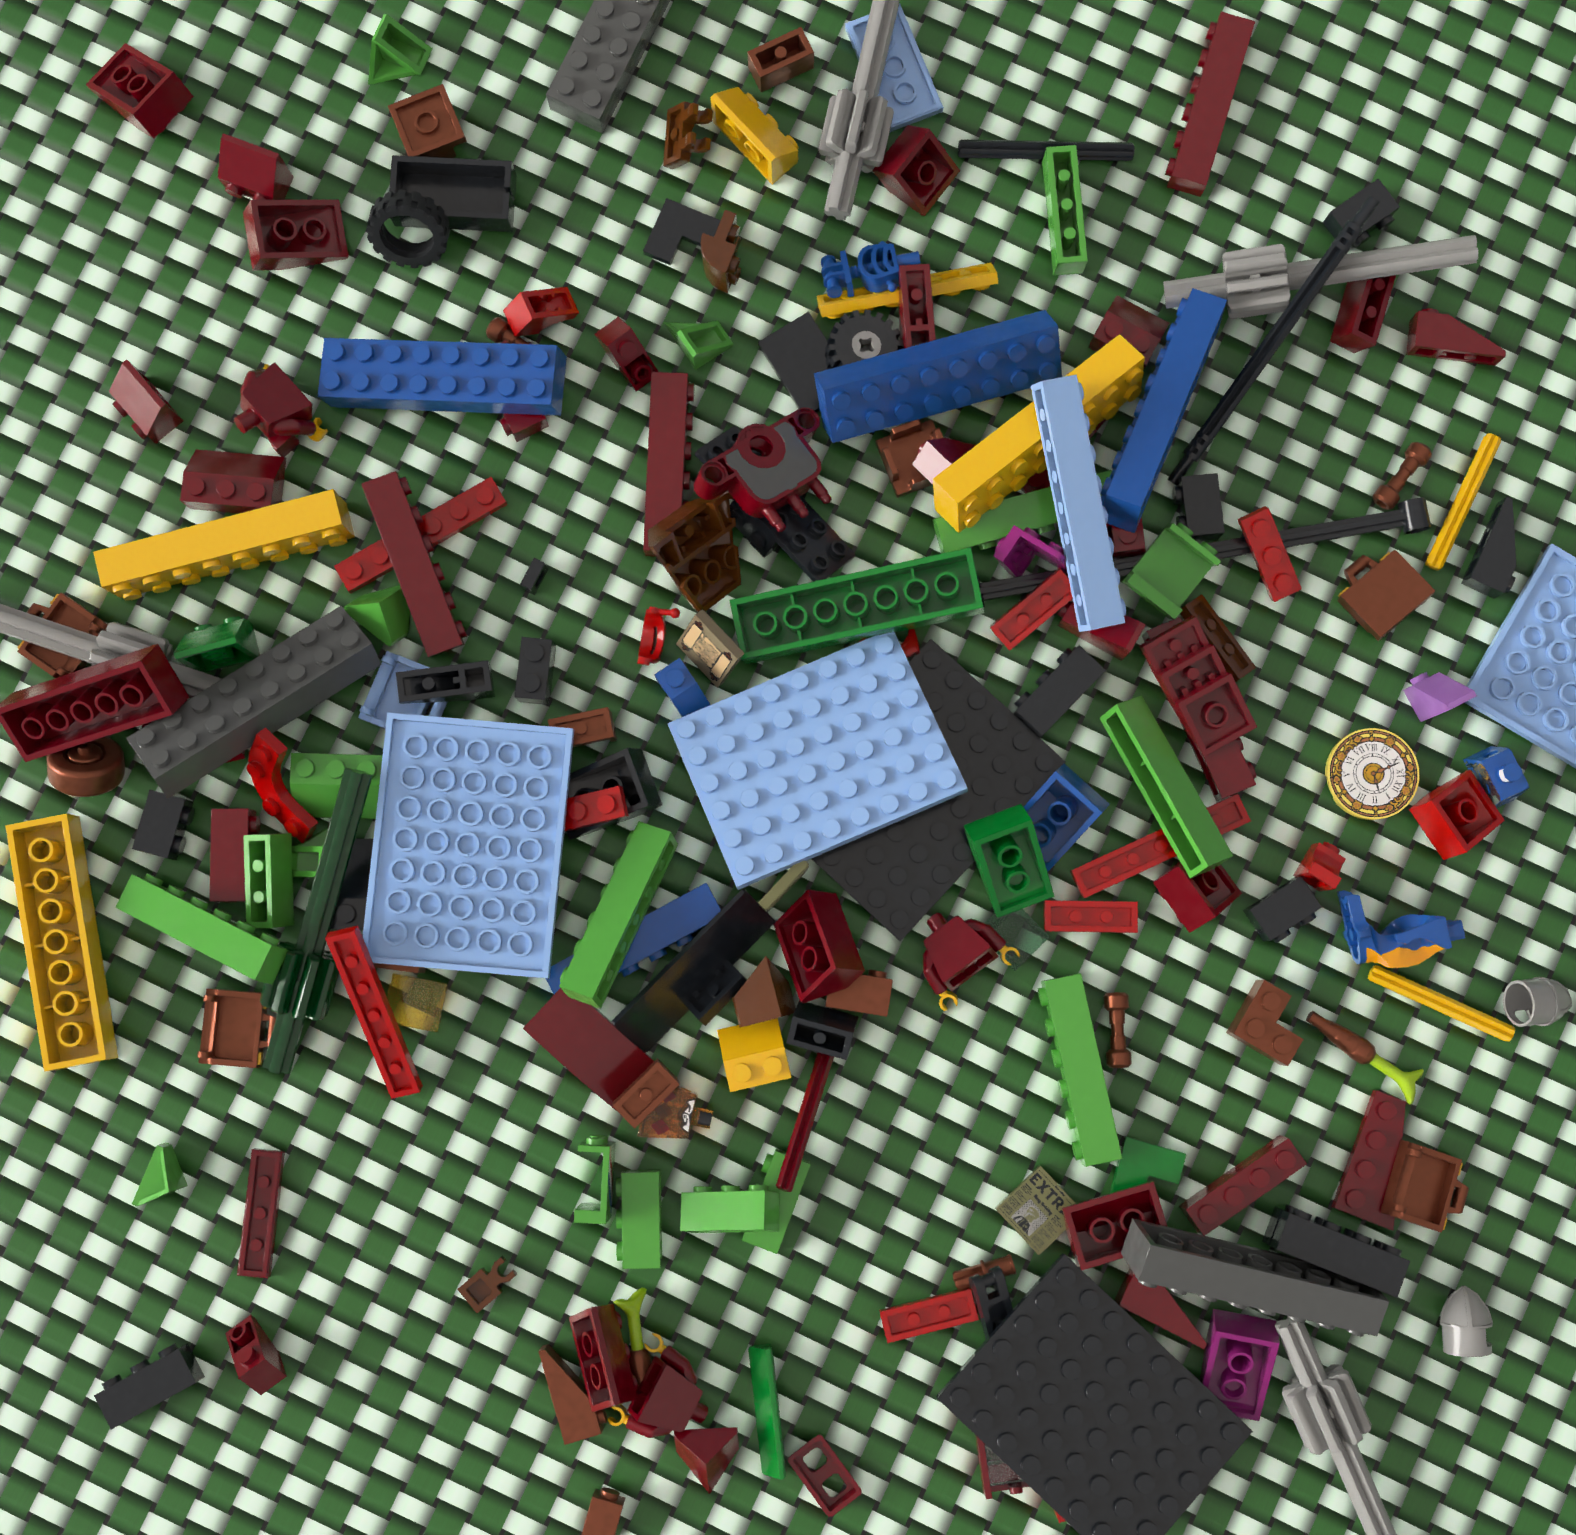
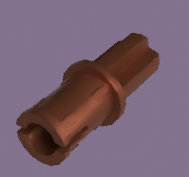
(961, 1277)

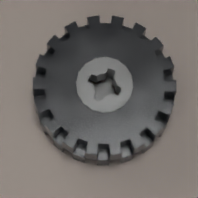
(858, 330)

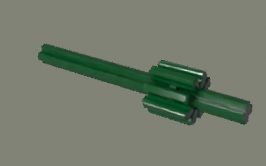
(309, 971)

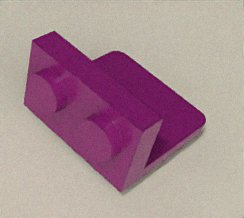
(1020, 548)

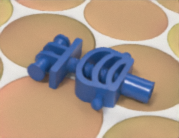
(876, 269)

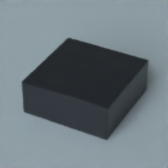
(534, 576)

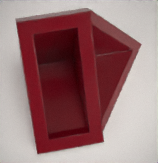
(707, 1452)

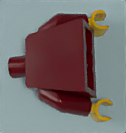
(276, 406)
(958, 952)
(665, 1396)

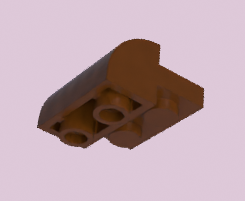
(720, 253)

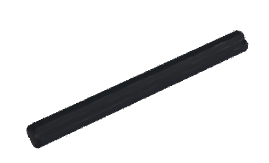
(1035, 149)

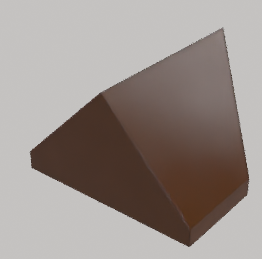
(763, 996)

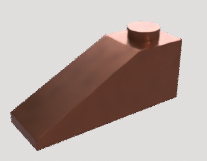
(570, 1399)

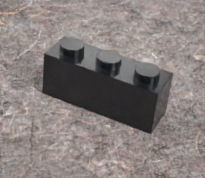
(1058, 690)
(148, 1384)

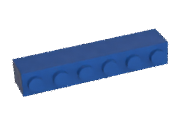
(659, 930)

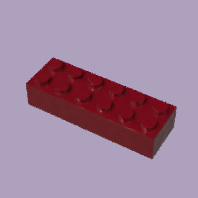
(92, 703)

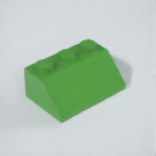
(318, 777)

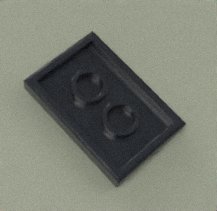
(795, 356)

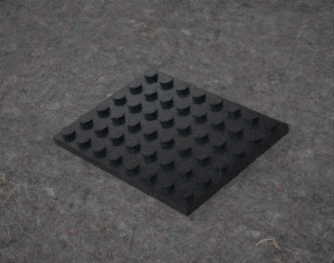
(914, 862)
(1093, 1410)

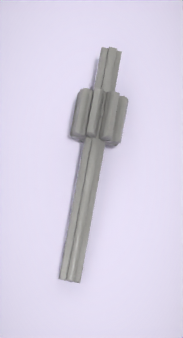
(859, 120)
(1261, 278)
(109, 644)
(1332, 1418)

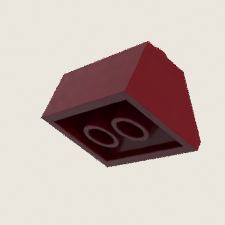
(232, 481)
(818, 946)
(1102, 1223)
(603, 1357)

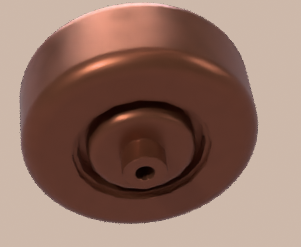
(87, 768)

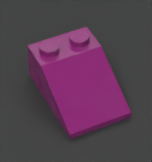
(1239, 1361)

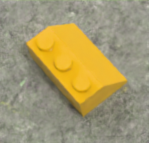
(754, 133)

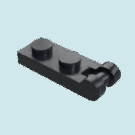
(991, 1306)

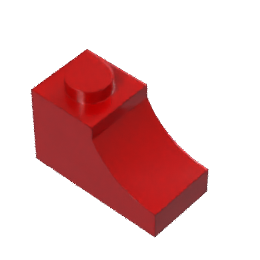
(539, 309)
(1321, 866)

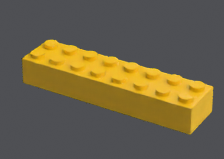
(1015, 449)
(224, 545)
(61, 942)

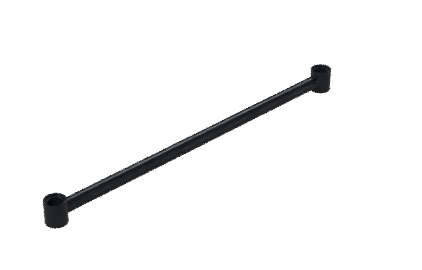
(1411, 516)

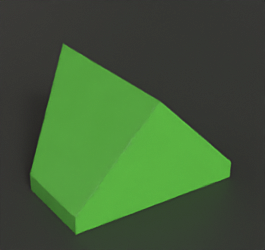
(395, 52)
(700, 340)
(382, 614)
(307, 855)
(161, 1176)

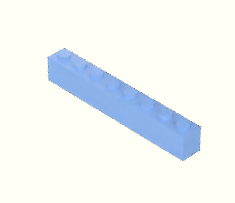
(1078, 503)

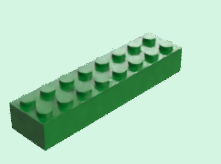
(857, 606)

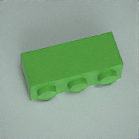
(268, 880)
(787, 1200)
(729, 1210)
(639, 1219)

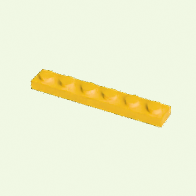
(946, 282)

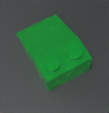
(219, 645)
(1009, 860)

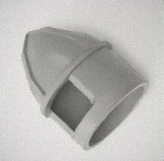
(1540, 997)
(1465, 1324)

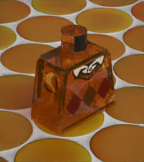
(675, 1116)

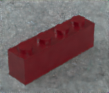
(1242, 1185)

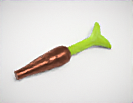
(1364, 1053)
(639, 1356)

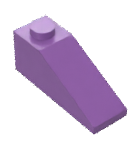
(1436, 694)

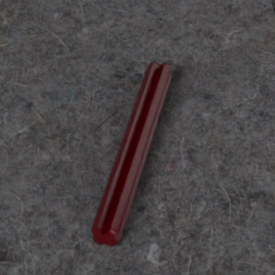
(804, 1122)

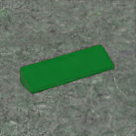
(767, 1411)

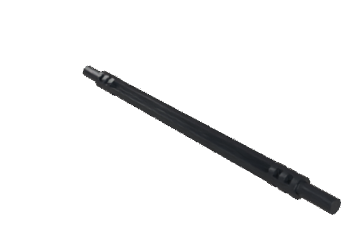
(1274, 339)

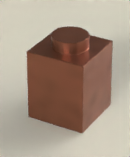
(604, 1512)

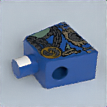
(1498, 774)

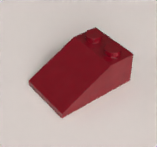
(140, 90)
(294, 233)

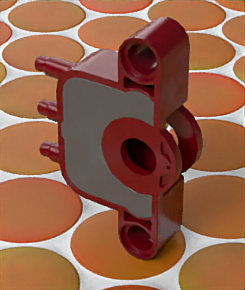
(769, 481)

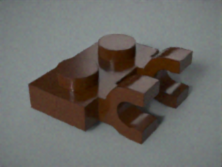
(679, 137)

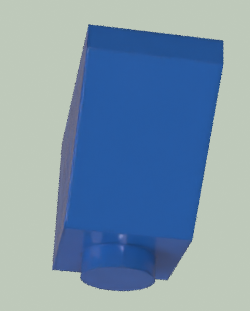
(681, 688)

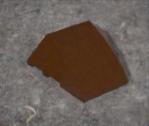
(699, 550)

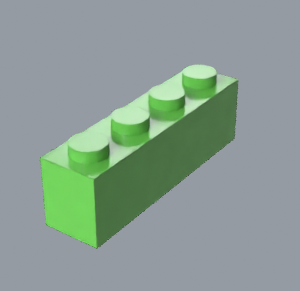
(1064, 210)

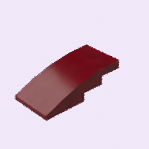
(1198, 686)
(588, 1045)

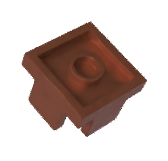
(428, 124)
(900, 451)

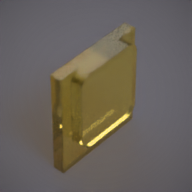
(417, 1001)

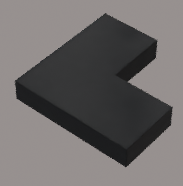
(676, 224)

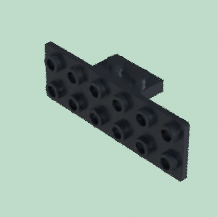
(806, 540)
(699, 976)

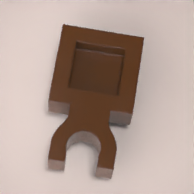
(484, 1286)

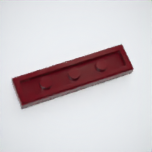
(261, 1213)

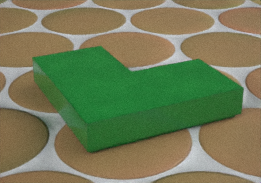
(1146, 1160)

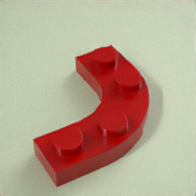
(265, 767)

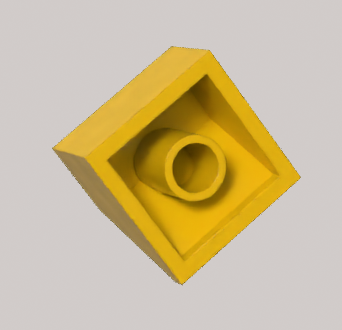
(753, 1054)

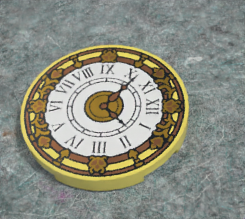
(1372, 774)

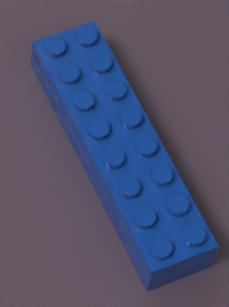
(442, 376)
(938, 376)
(1161, 409)

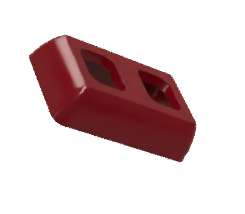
(814, 1479)

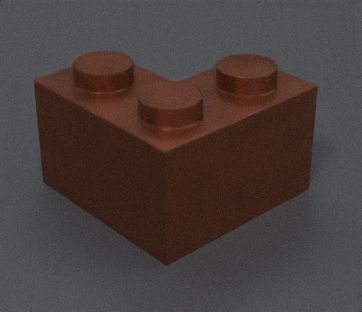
(1258, 1027)

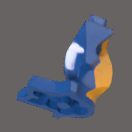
(1402, 942)

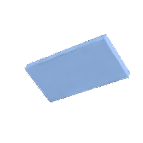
(905, 76)

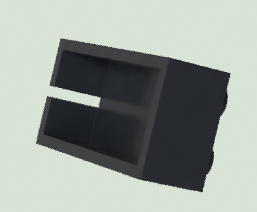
(470, 191)
(1342, 1253)

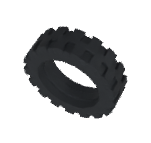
(414, 206)

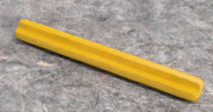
(1463, 501)
(1441, 1003)

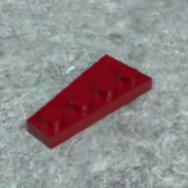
(1372, 1160)

